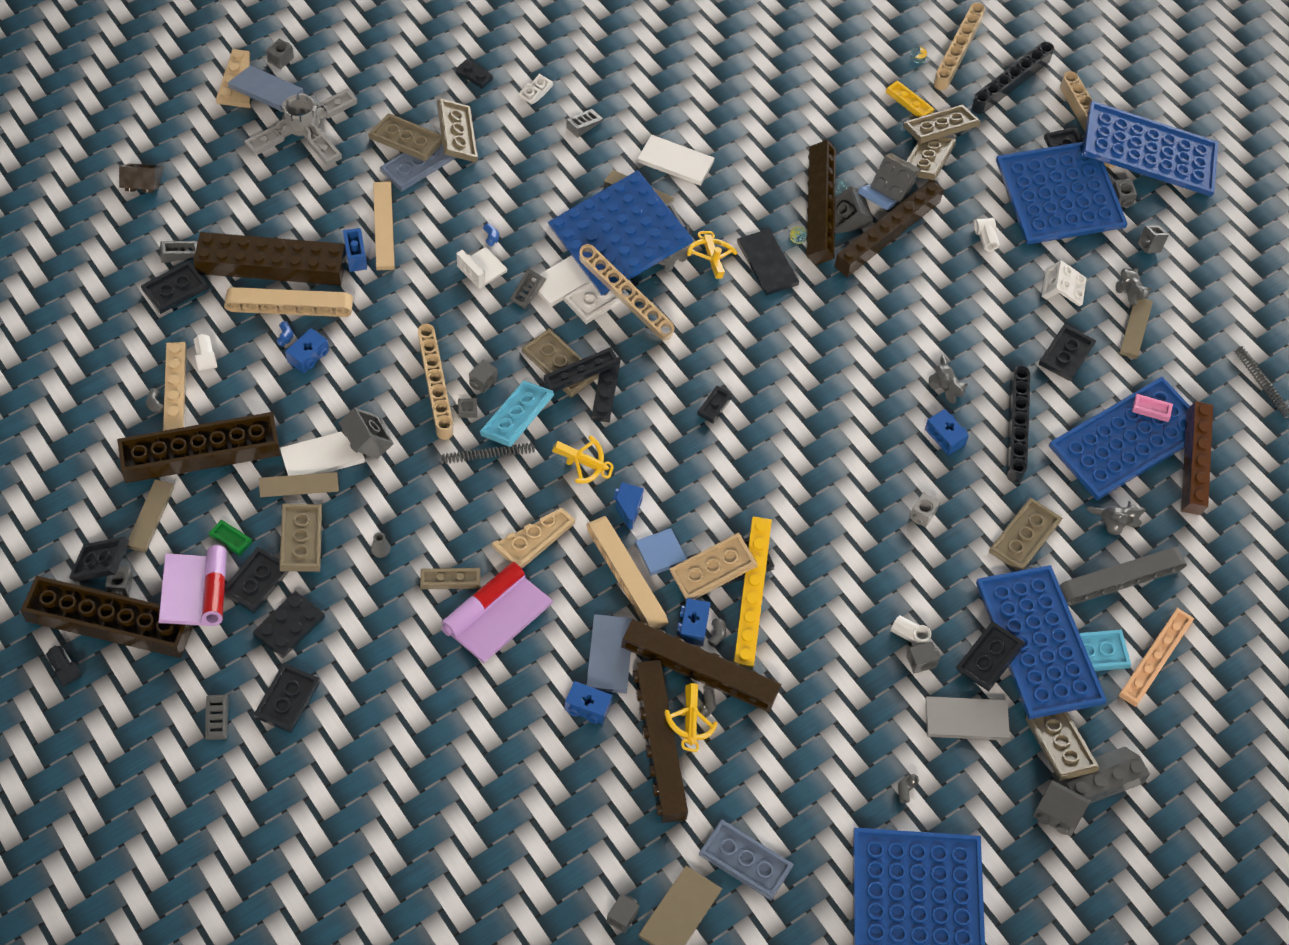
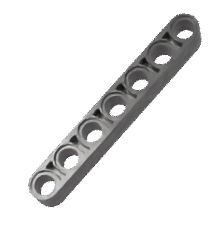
(1122, 576)

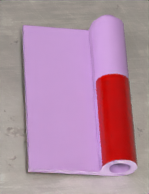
(194, 588)
(496, 613)

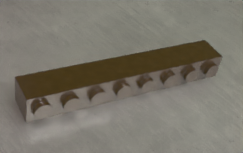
(821, 203)
(888, 228)
(701, 665)
(661, 742)

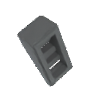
(578, 130)
(168, 252)
(536, 286)
(216, 703)

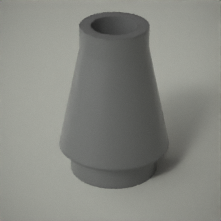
(380, 545)

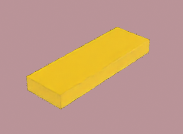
(909, 99)

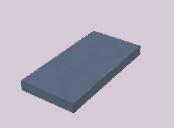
(264, 87)
(408, 170)
(607, 660)
(746, 859)

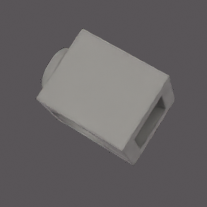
(925, 503)

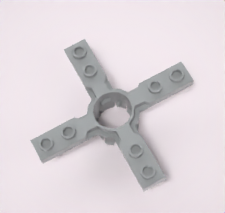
(307, 127)

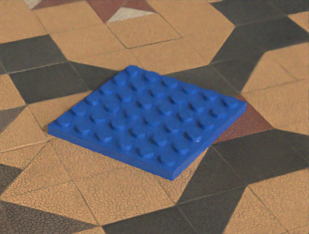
(1060, 193)
(625, 225)
(917, 888)

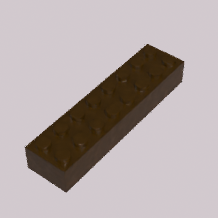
(270, 258)
(198, 447)
(103, 616)

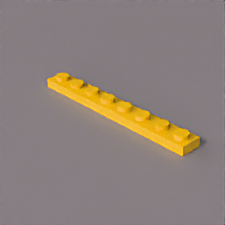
(752, 594)

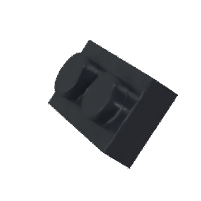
(474, 73)
(715, 404)

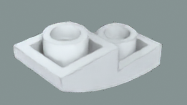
(535, 90)

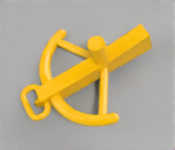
(713, 253)
(578, 457)
(691, 713)

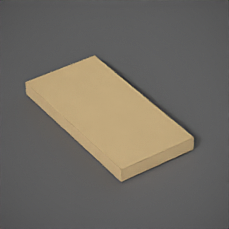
(713, 567)

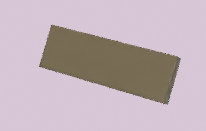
(450, 578)

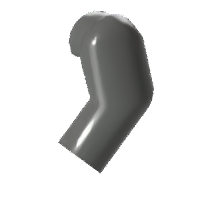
(152, 402)
(720, 632)
(709, 705)
(905, 786)

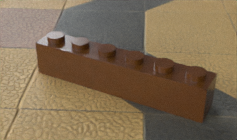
(1197, 458)

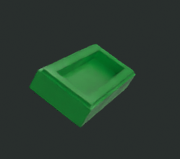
(230, 537)

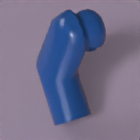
(493, 234)
(286, 335)

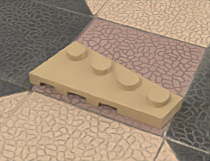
(238, 62)
(534, 538)

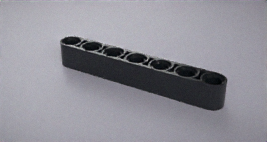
(1012, 77)
(1018, 413)

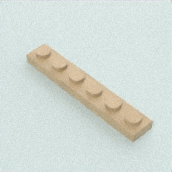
(174, 385)

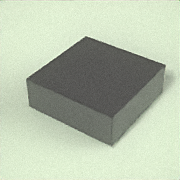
(467, 408)

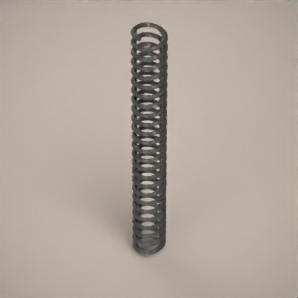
(1241, 351)
(486, 452)

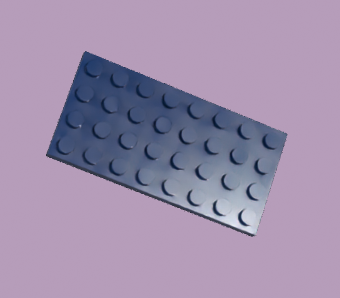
(1151, 148)
(1122, 443)
(1053, 666)

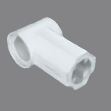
(987, 231)
(205, 356)
(911, 631)

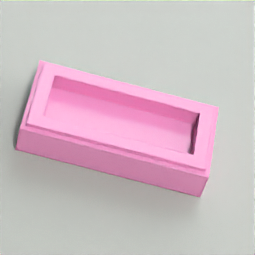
(1152, 407)

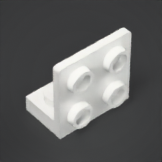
(480, 267)
(1064, 280)

